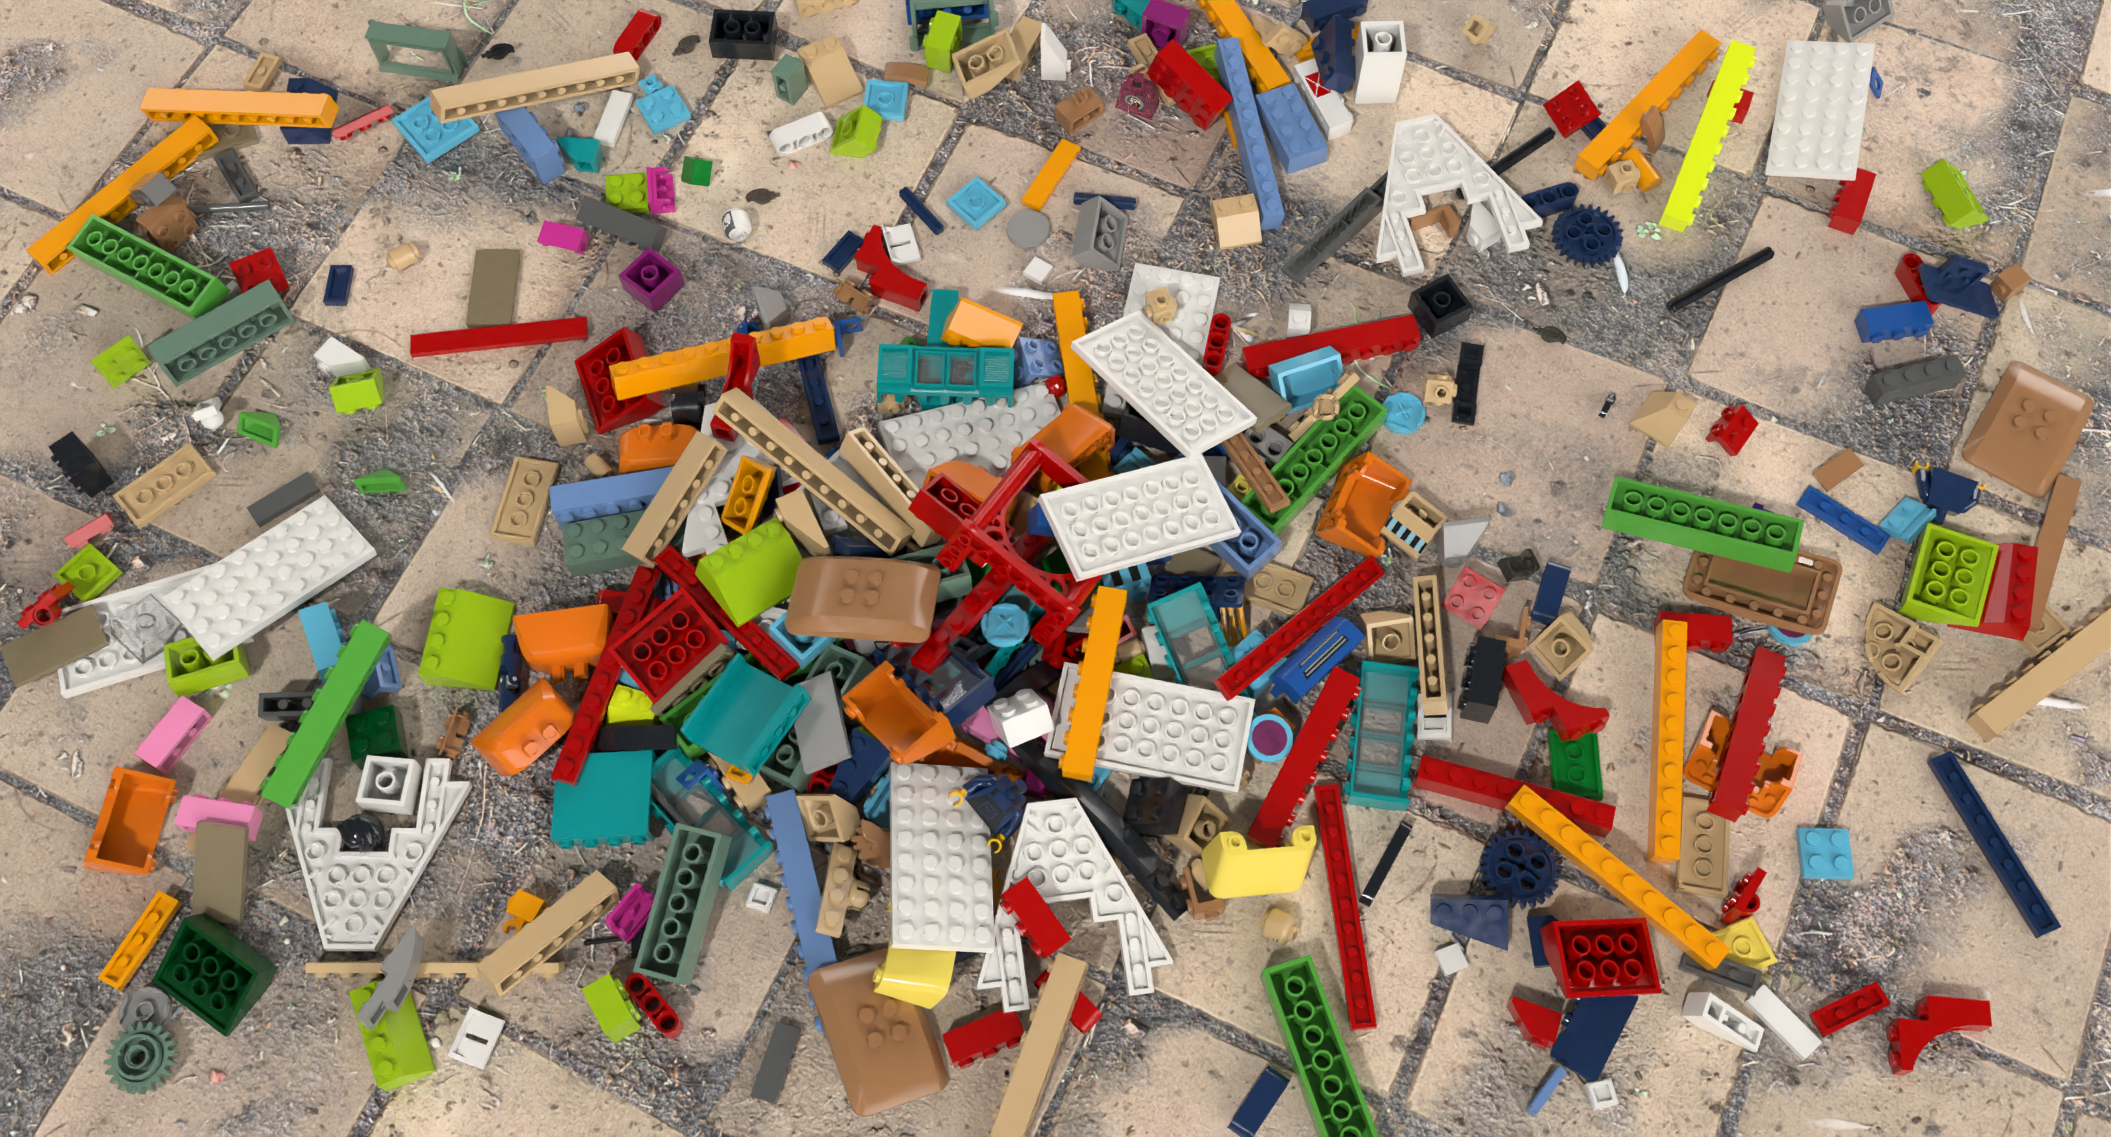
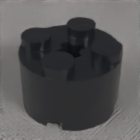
(689, 404)

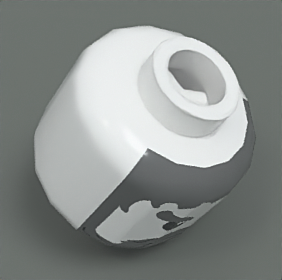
(736, 224)

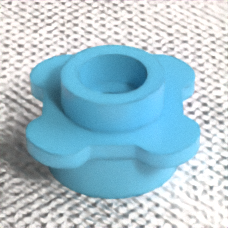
(650, 84)
(996, 750)

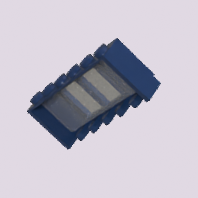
(953, 688)

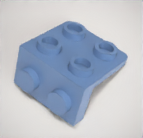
(1035, 359)

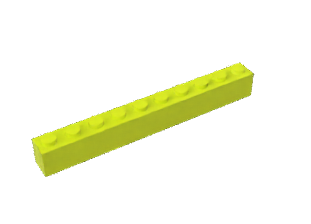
(1707, 136)

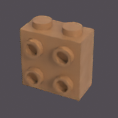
(168, 223)

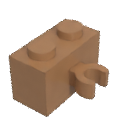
(1079, 110)

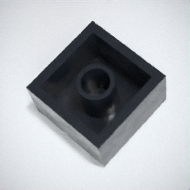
(1439, 306)
(80, 465)
(1155, 806)

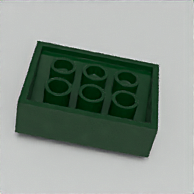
(213, 973)

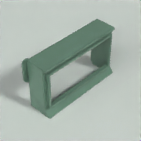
(971, 32)
(384, 34)

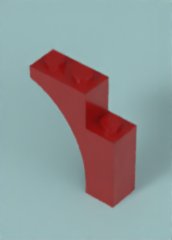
(886, 279)
(741, 372)
(1539, 703)
(1936, 1017)

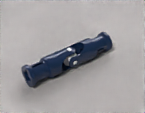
(510, 671)

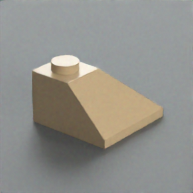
(1663, 416)
(1388, 637)
(1563, 645)
(828, 817)

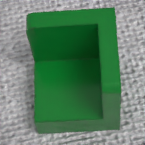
(696, 171)

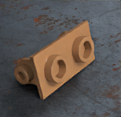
(847, 291)
(455, 725)

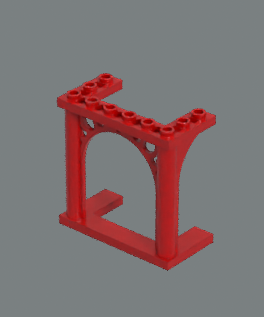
(973, 536)

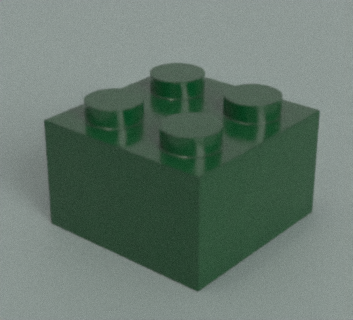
(376, 734)

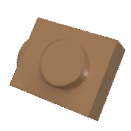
(1442, 214)
(1515, 646)
(1209, 910)

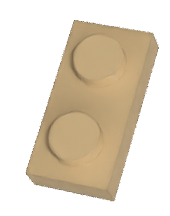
(262, 72)

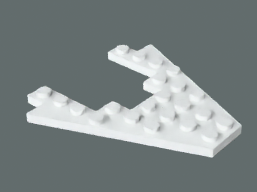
(1434, 159)
(703, 523)
(1069, 863)
(363, 892)

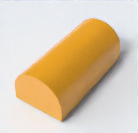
(1648, 176)

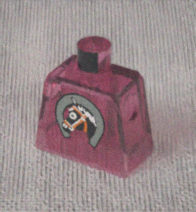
(1138, 96)

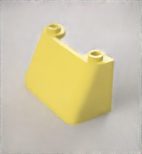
(1240, 872)
(915, 974)

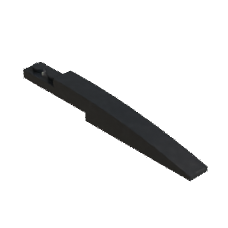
(1110, 827)

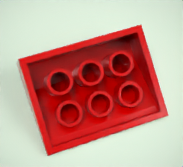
(597, 385)
(2009, 594)
(667, 644)
(1601, 957)

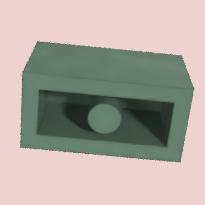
(789, 79)

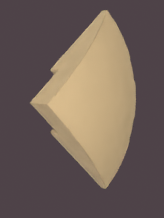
(1897, 647)

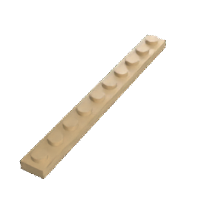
(446, 968)

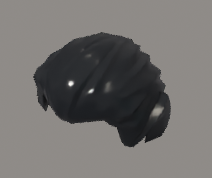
(362, 832)

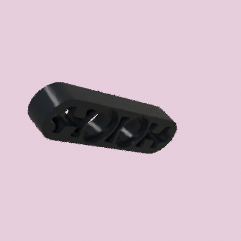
(1385, 863)

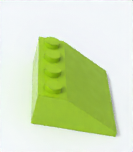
(751, 571)
(1948, 577)
(465, 640)

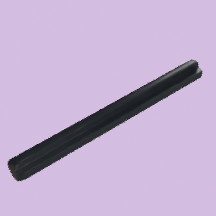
(1518, 154)
(1720, 279)

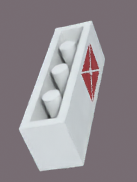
(1323, 102)

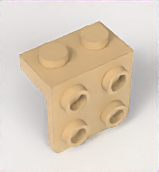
(1280, 37)

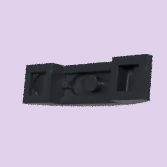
(1467, 383)
(970, 647)
(1035, 678)
(635, 738)

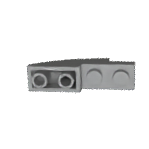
(400, 972)

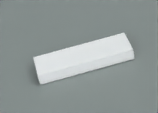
(613, 118)
(1783, 1022)

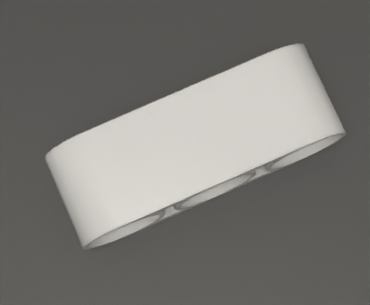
(801, 134)

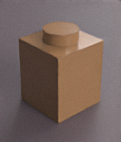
(2010, 282)

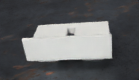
(897, 236)
(1435, 727)
(471, 1051)

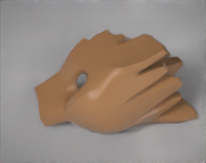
(873, 844)

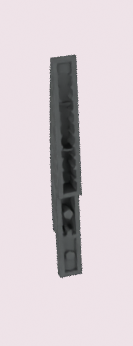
(1338, 231)

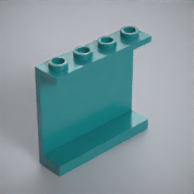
(745, 715)
(607, 803)

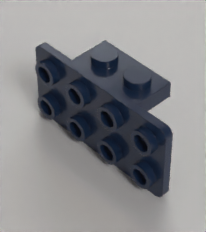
(1959, 286)
(1220, 590)
(1591, 1033)

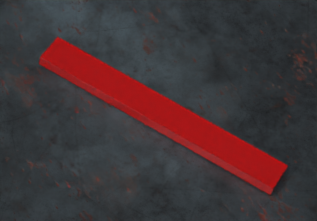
(499, 337)
(748, 635)

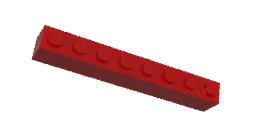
(1351, 342)
(1746, 735)
(1303, 759)
(1497, 791)

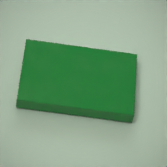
(1575, 765)

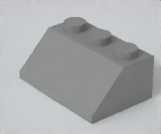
(1856, 17)
(1100, 235)

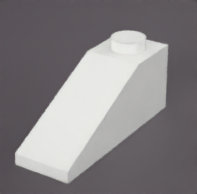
(1053, 56)
(1722, 1020)

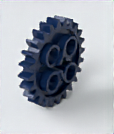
(1587, 236)
(1528, 850)

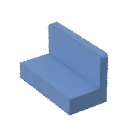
(384, 676)

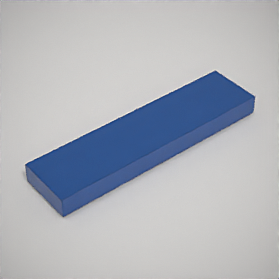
(1843, 520)

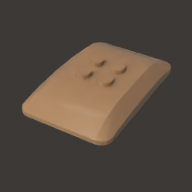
(2027, 429)
(1777, 598)
(863, 599)
(877, 1041)

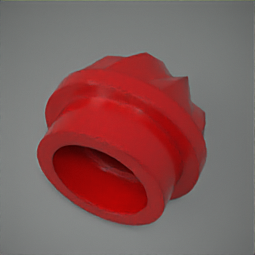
(1056, 386)

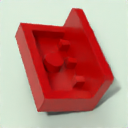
(1733, 429)

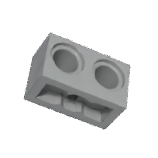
(1269, 442)

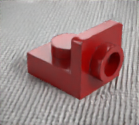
(1054, 652)

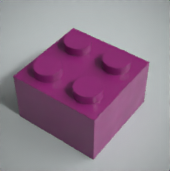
(1165, 22)
(651, 279)

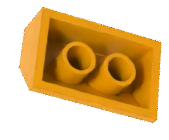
(978, 326)
(748, 494)

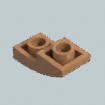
(906, 72)
(1652, 128)
(1838, 469)

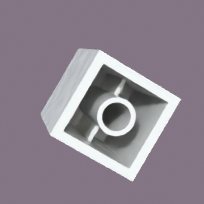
(1379, 61)

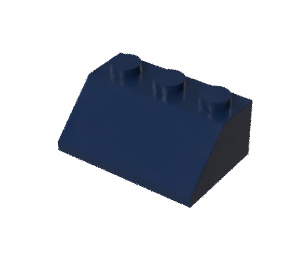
(308, 135)

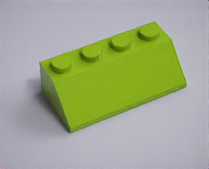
(396, 1044)

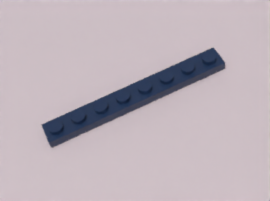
(1994, 845)

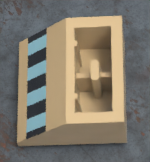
(1414, 525)

